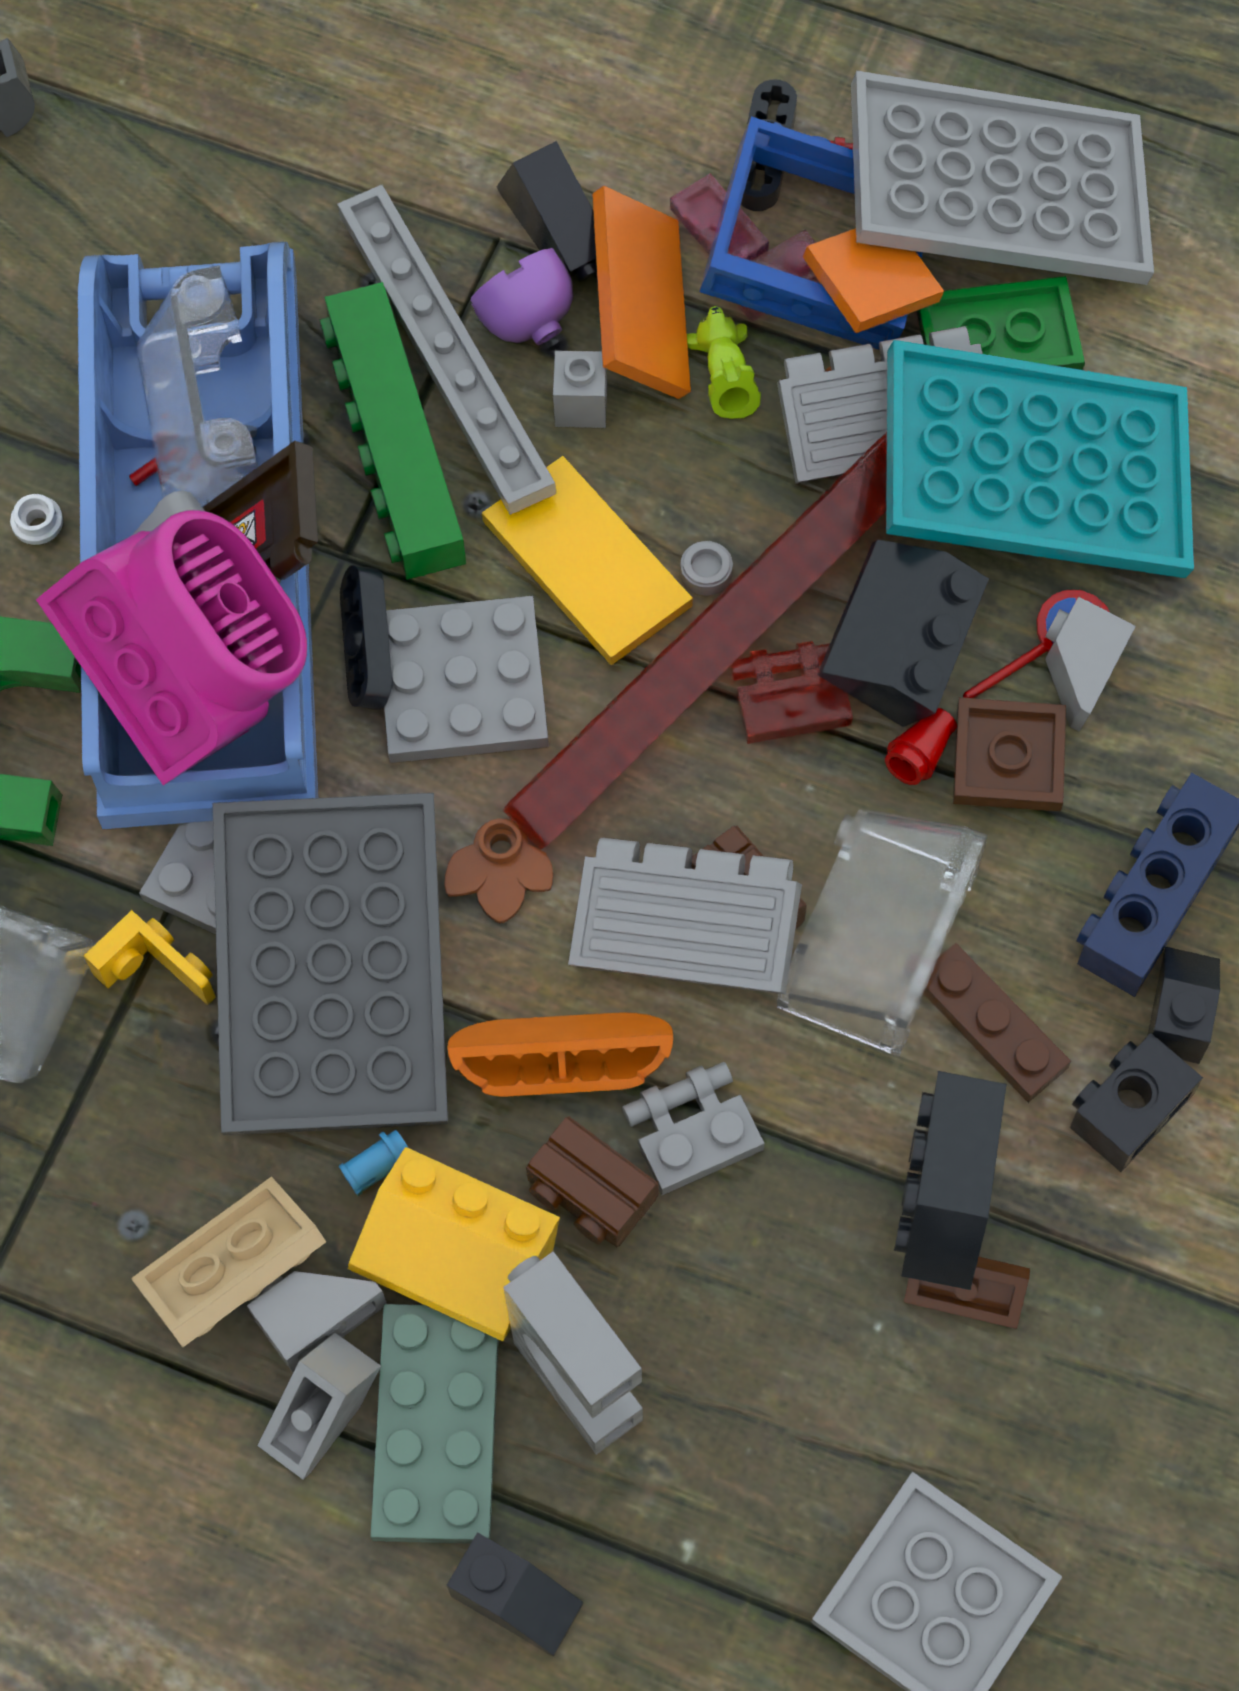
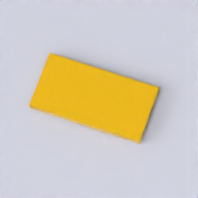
(591, 564)

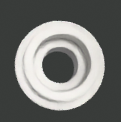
(31, 508)

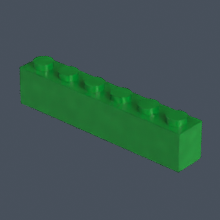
(394, 432)

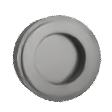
(706, 568)

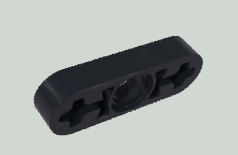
(763, 96)
(365, 637)

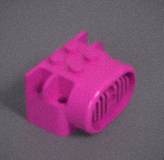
(181, 636)

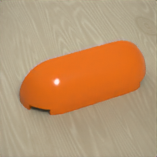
(561, 1053)

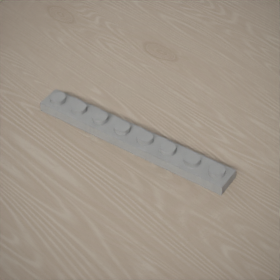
(447, 350)

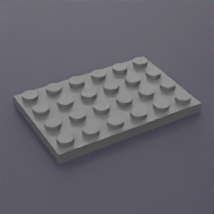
(1000, 178)

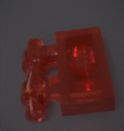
(792, 704)

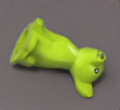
(732, 384)

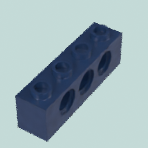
(1128, 956)

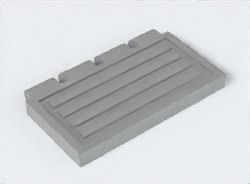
(842, 411)
(685, 921)

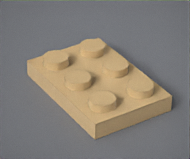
(228, 1261)

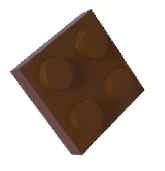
(1009, 754)

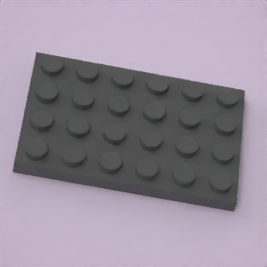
(328, 964)

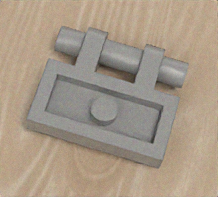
(700, 1142)

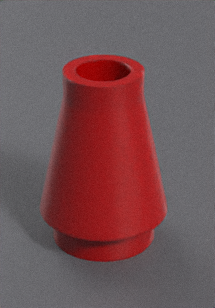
(919, 748)

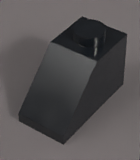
(1186, 1003)
(514, 1594)

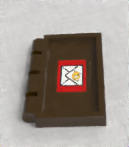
(276, 509)

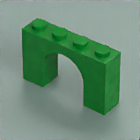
(39, 658)

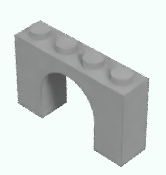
(573, 1350)

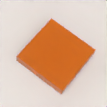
(870, 280)

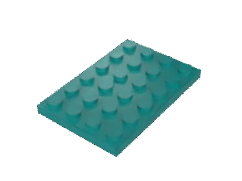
(1038, 460)

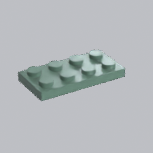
(434, 1428)

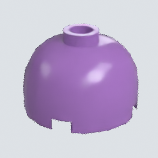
(526, 300)

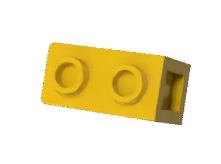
(123, 950)

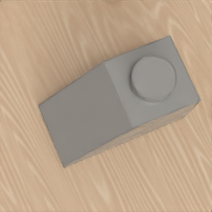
(1084, 656)
(309, 1308)
(318, 1404)

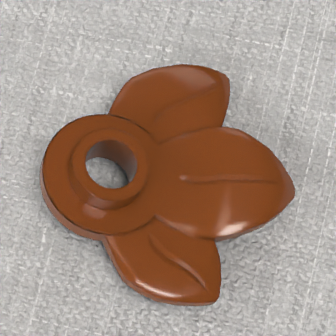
(496, 877)

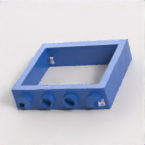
(766, 287)

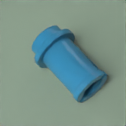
(373, 1162)

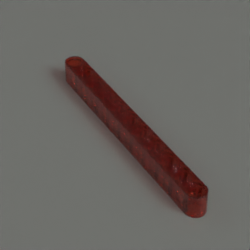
(702, 651)

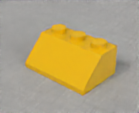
(450, 1241)

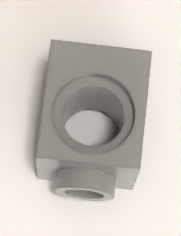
(579, 389)

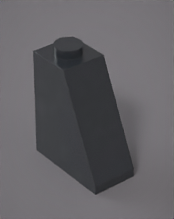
(552, 208)

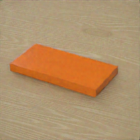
(641, 293)

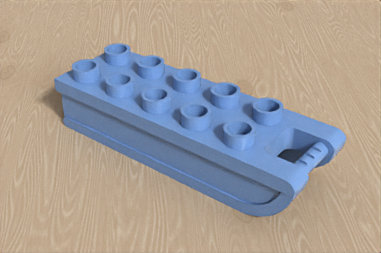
(258, 388)

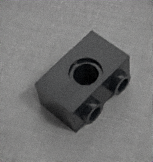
(1124, 1131)

